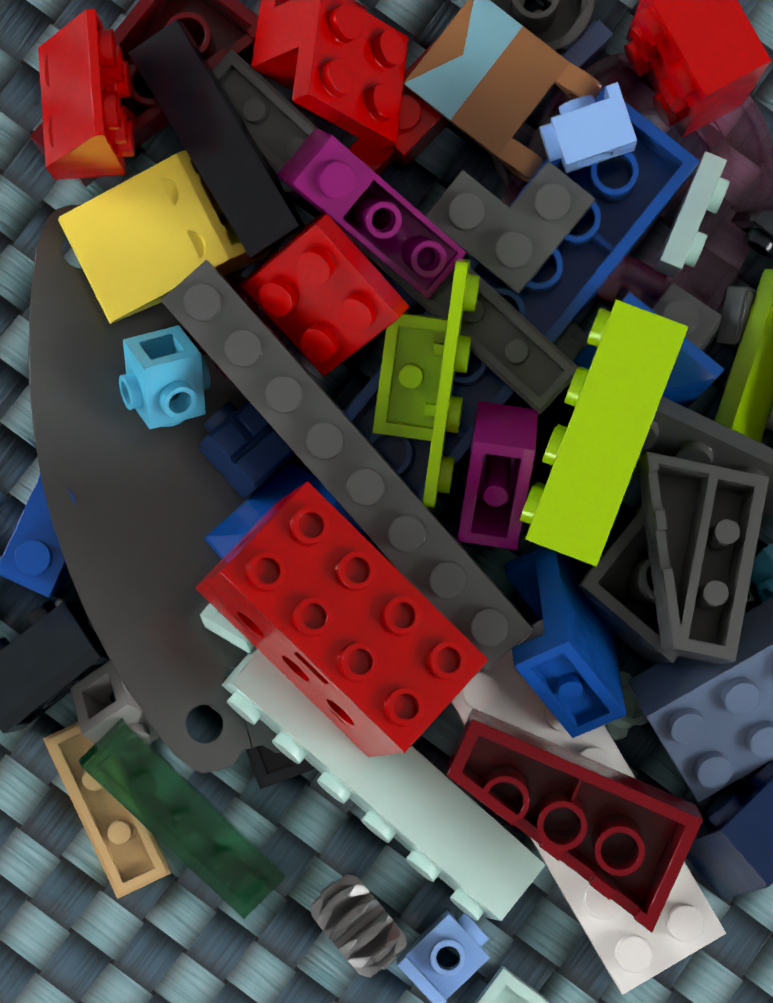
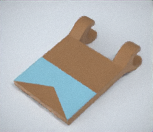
(490, 77)

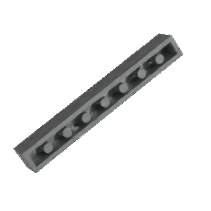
(346, 462)

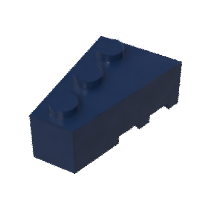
(737, 839)

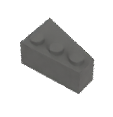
(701, 551)

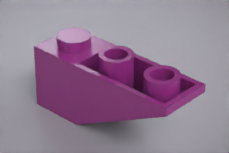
(371, 212)

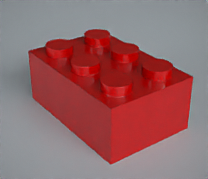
(696, 57)

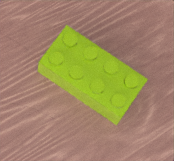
(606, 431)

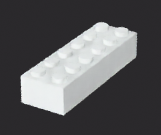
(621, 942)

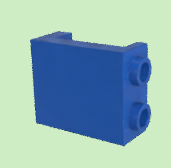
(576, 657)

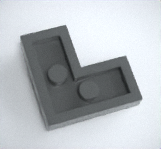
(514, 239)

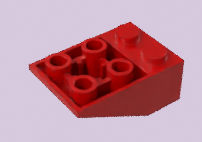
(82, 101)

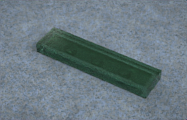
(182, 818)

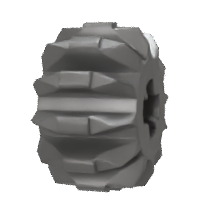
(358, 925)

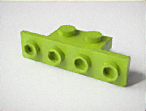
(419, 379)

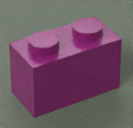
(497, 475)

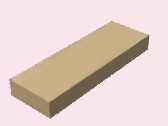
(122, 843)

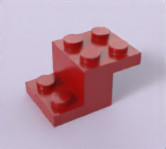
(335, 63)
(324, 294)

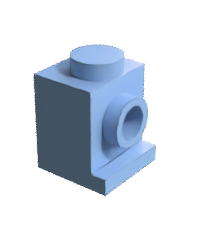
(589, 130)
(420, 960)

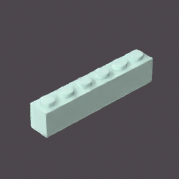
(398, 792)

